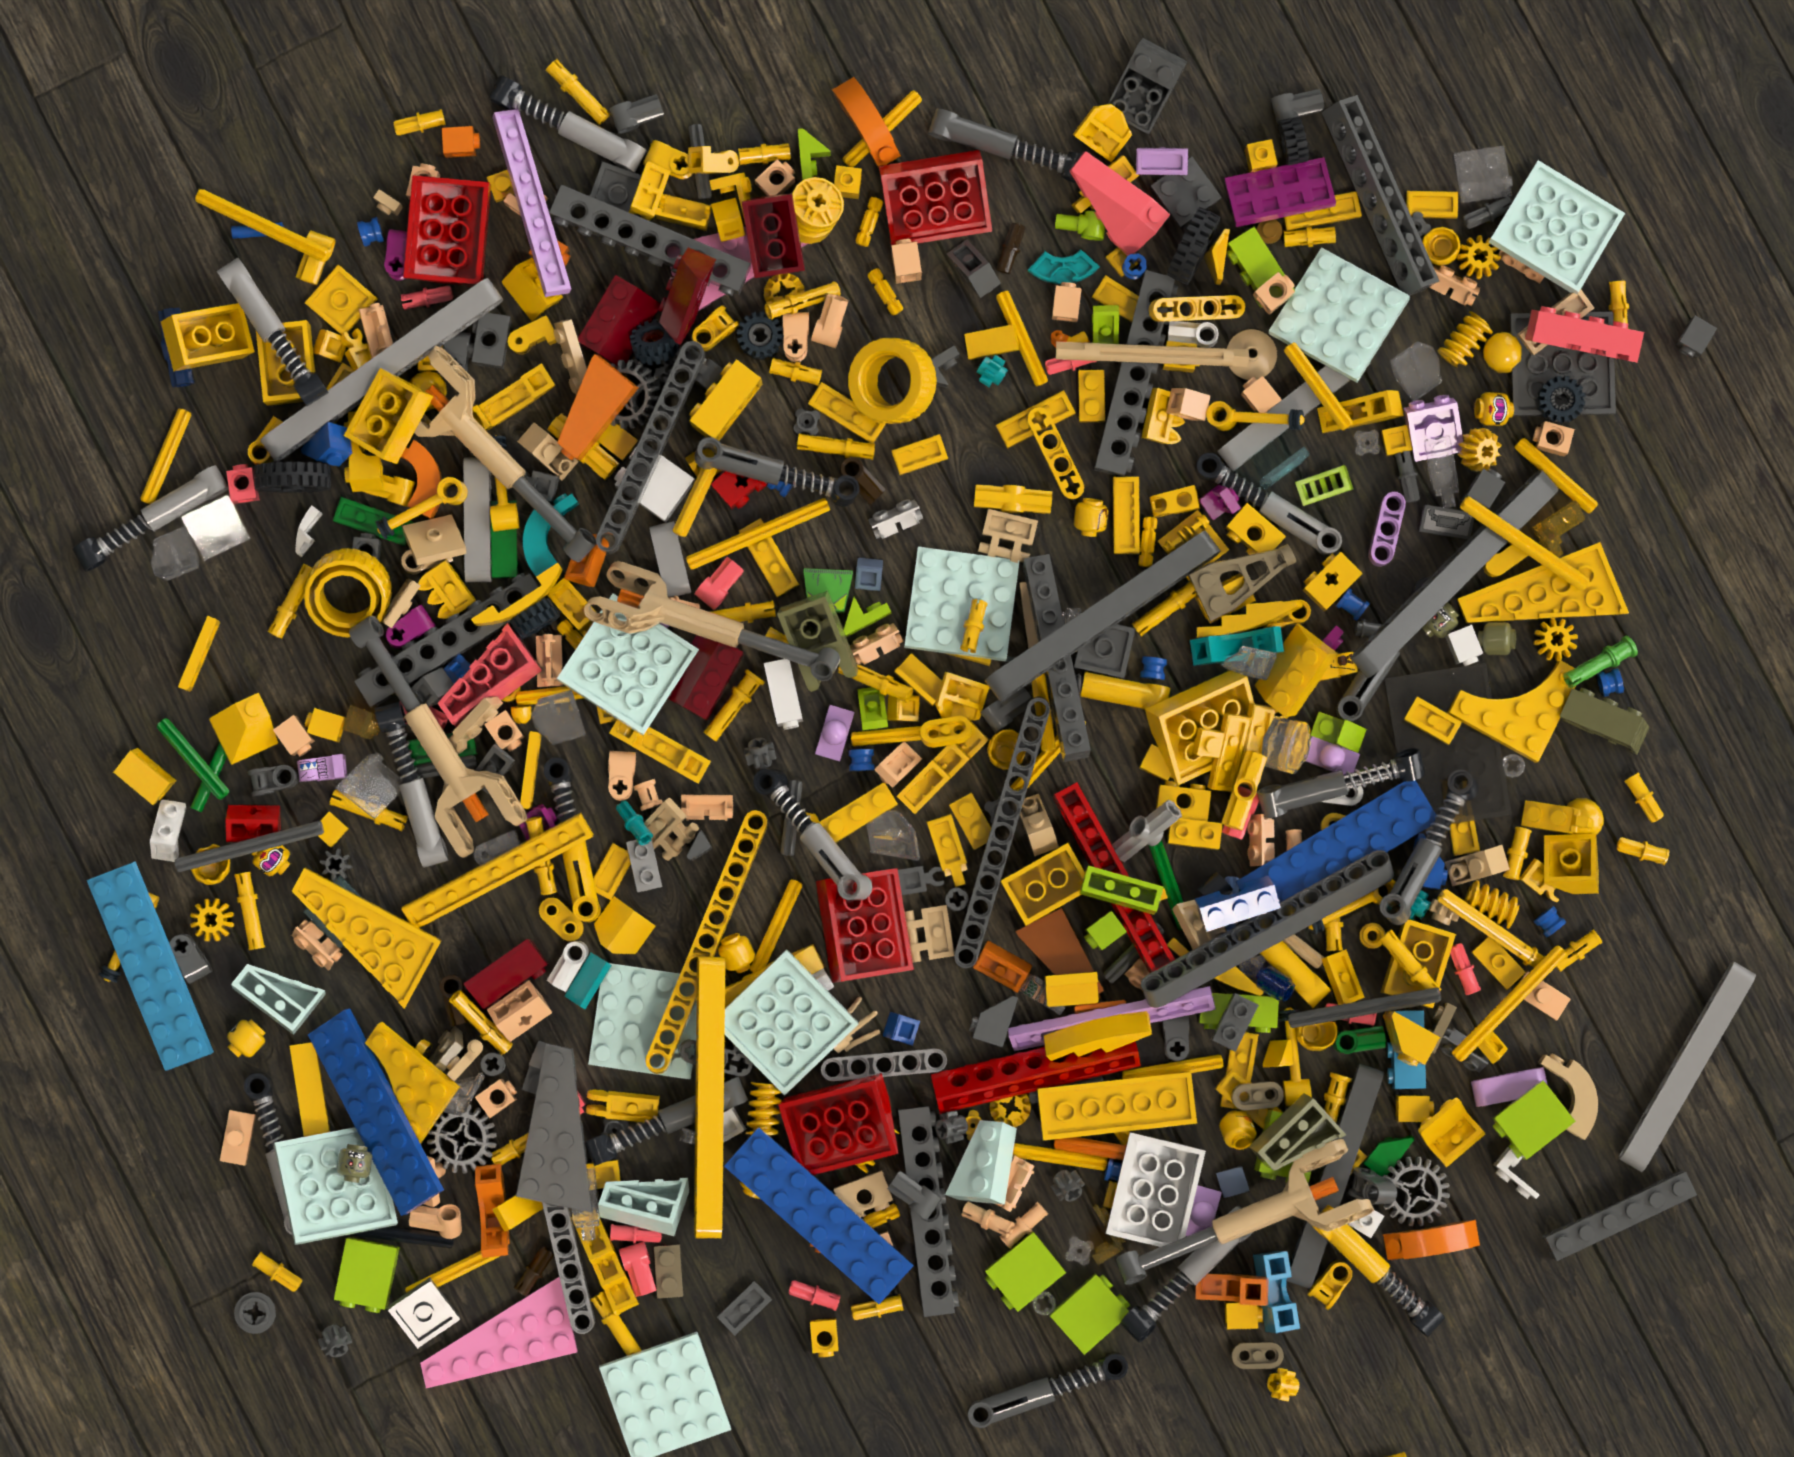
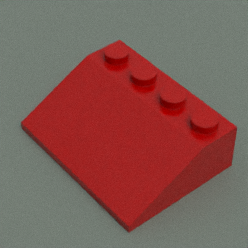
(936, 198)
(447, 230)
(866, 934)
(840, 1124)

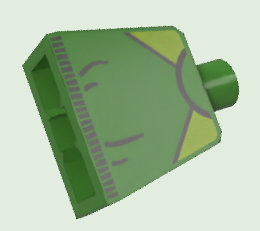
(835, 581)

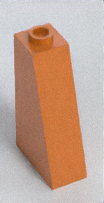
(596, 405)

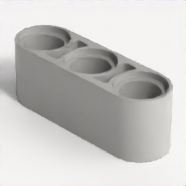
(670, 559)

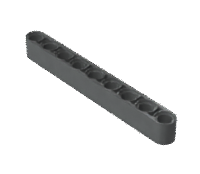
(650, 433)
(1353, 1123)

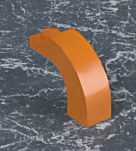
(867, 121)
(427, 475)
(490, 1194)
(1432, 1240)
(1234, 1287)

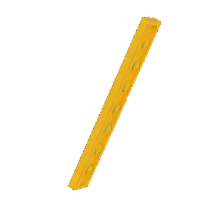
(497, 871)

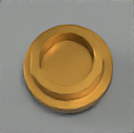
(1270, 231)

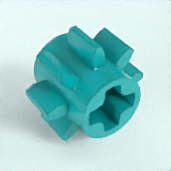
(992, 371)
(1420, 906)

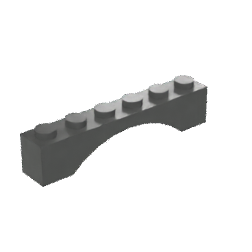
(1619, 1216)

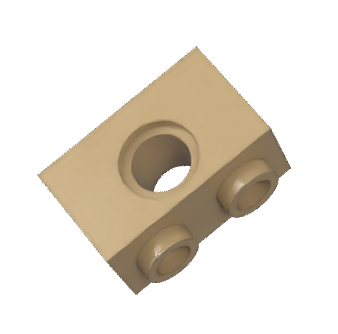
(875, 1184)

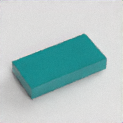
(588, 980)

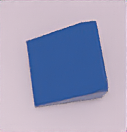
(901, 1028)

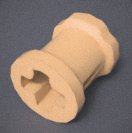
(648, 794)

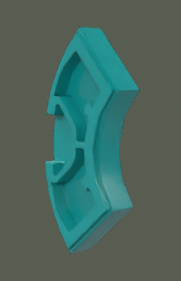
(1067, 269)

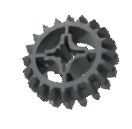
(633, 404)

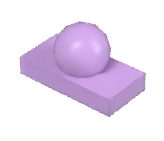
(1162, 161)
(834, 733)
(1331, 756)
(1203, 1209)

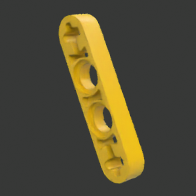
(1197, 311)
(1052, 454)

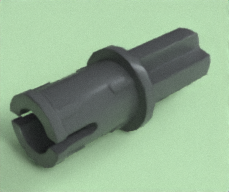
(1487, 213)
(1407, 477)

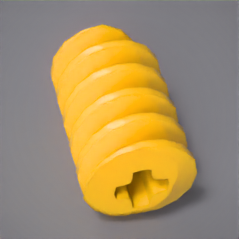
(1465, 340)
(1492, 903)
(764, 1108)

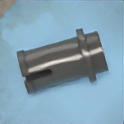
(1365, 629)

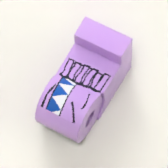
(322, 768)

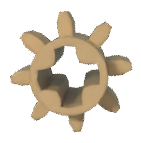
(1441, 913)

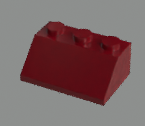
(773, 235)
(685, 293)
(615, 318)
(706, 676)
(507, 974)

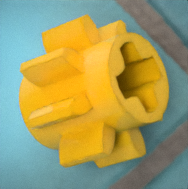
(1283, 1384)

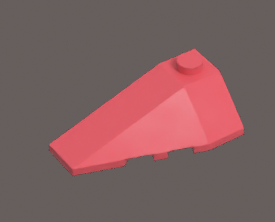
(1122, 207)

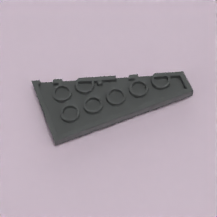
(555, 1147)

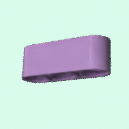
(1380, 540)
(1505, 1086)

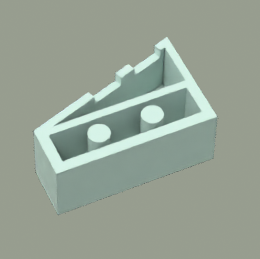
(278, 997)
(985, 1165)
(645, 1204)

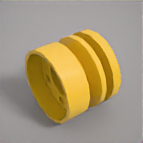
(818, 220)

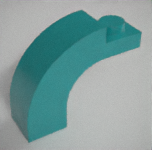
(536, 534)
(1219, 648)

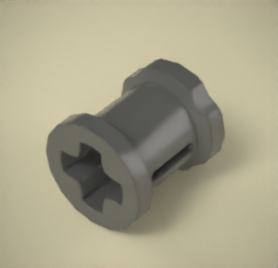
(952, 906)
(485, 1066)

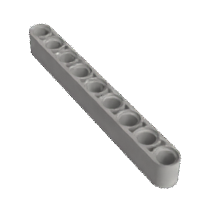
(1687, 1066)

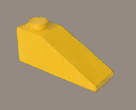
(1365, 410)

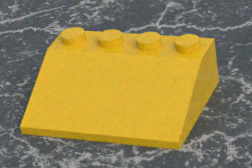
(1202, 706)

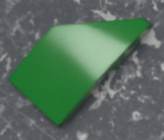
(1387, 1154)

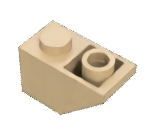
(546, 451)
(1037, 825)
(1477, 865)

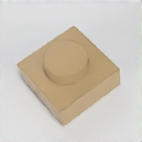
(387, 203)

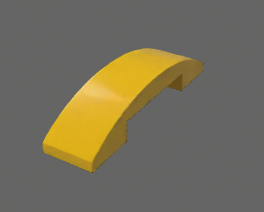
(513, 398)
(491, 616)
(663, 750)

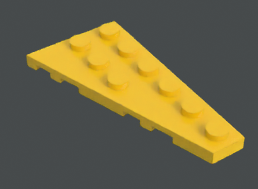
(1546, 595)
(378, 939)

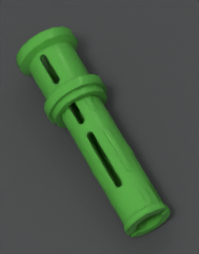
(1610, 657)

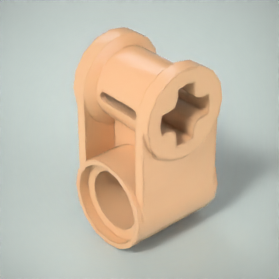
(796, 332)
(621, 769)

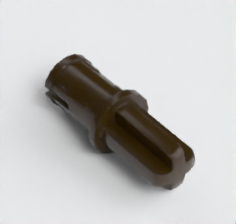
(1010, 248)
(534, 1271)

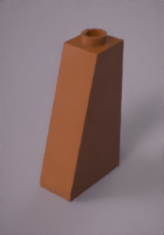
(1056, 945)

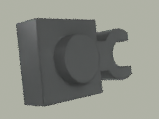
(544, 483)
(914, 879)

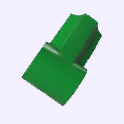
(1362, 1039)

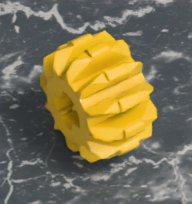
(1477, 266)
(1479, 449)
(1564, 641)
(203, 919)

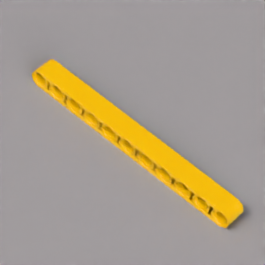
(707, 928)
(709, 1097)

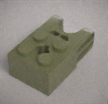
(828, 633)

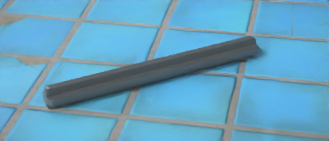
(249, 846)
(1364, 1007)

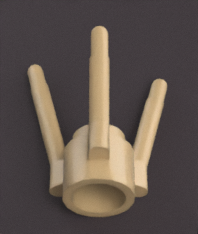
(845, 1044)

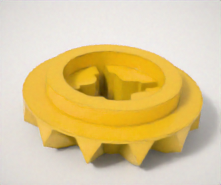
(773, 286)
(1016, 1118)

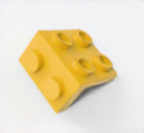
(1450, 1131)

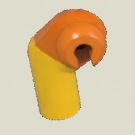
(1058, 336)

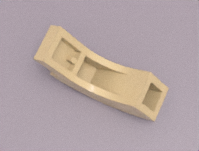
(1583, 1093)

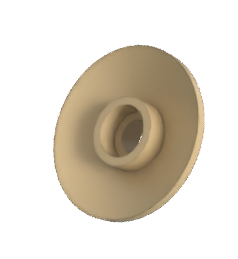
(1265, 349)

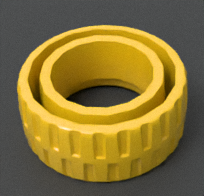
(864, 380)
(347, 563)

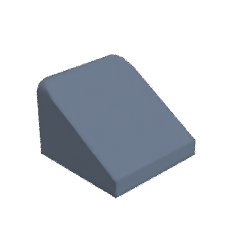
(869, 574)
(1232, 1181)

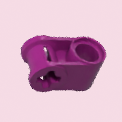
(395, 253)
(413, 625)

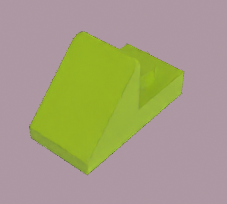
(810, 149)
(1105, 324)
(857, 620)
(872, 709)
(1338, 731)

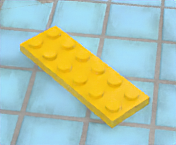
(1116, 1106)

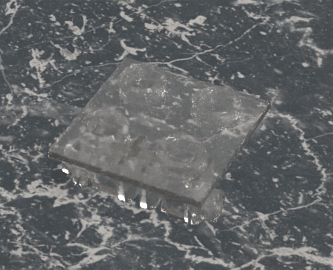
(1483, 174)
(215, 527)
(371, 785)

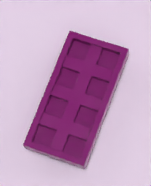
(1280, 192)

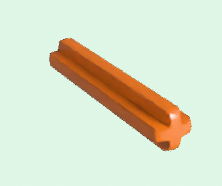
(1091, 1147)

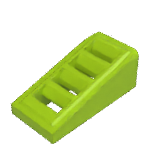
(1342, 470)

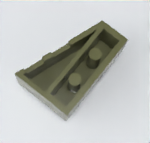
(1605, 719)
(1295, 1133)

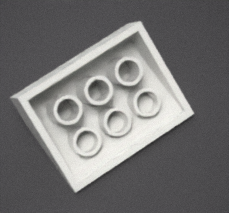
(1155, 1190)

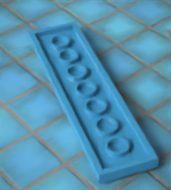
(150, 966)

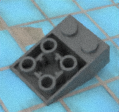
(1147, 84)

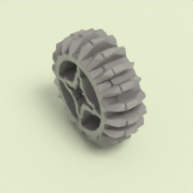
(484, 1143)
(1420, 1180)

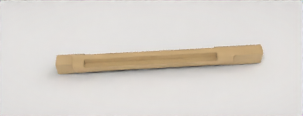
(1152, 354)

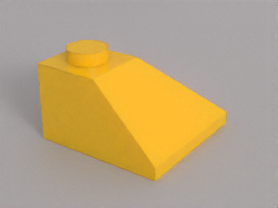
(244, 729)
(1571, 863)

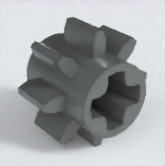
(760, 753)
(328, 863)
(951, 1127)
(1067, 1185)
(335, 1341)

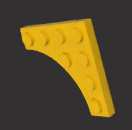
(1521, 721)
(416, 1082)

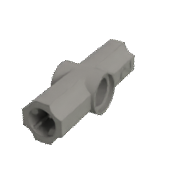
(1146, 830)

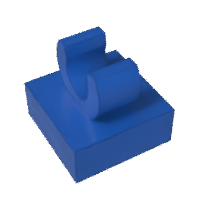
(457, 668)

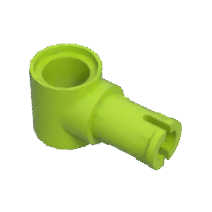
(1085, 224)

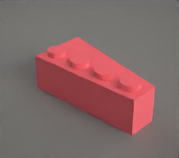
(1584, 335)
(496, 673)

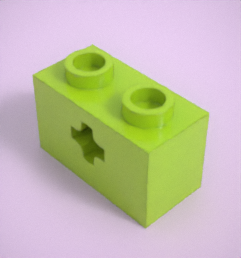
(1104, 931)

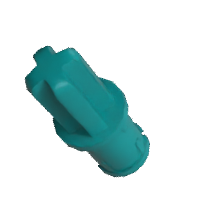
(634, 823)

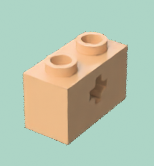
(906, 261)
(519, 1011)

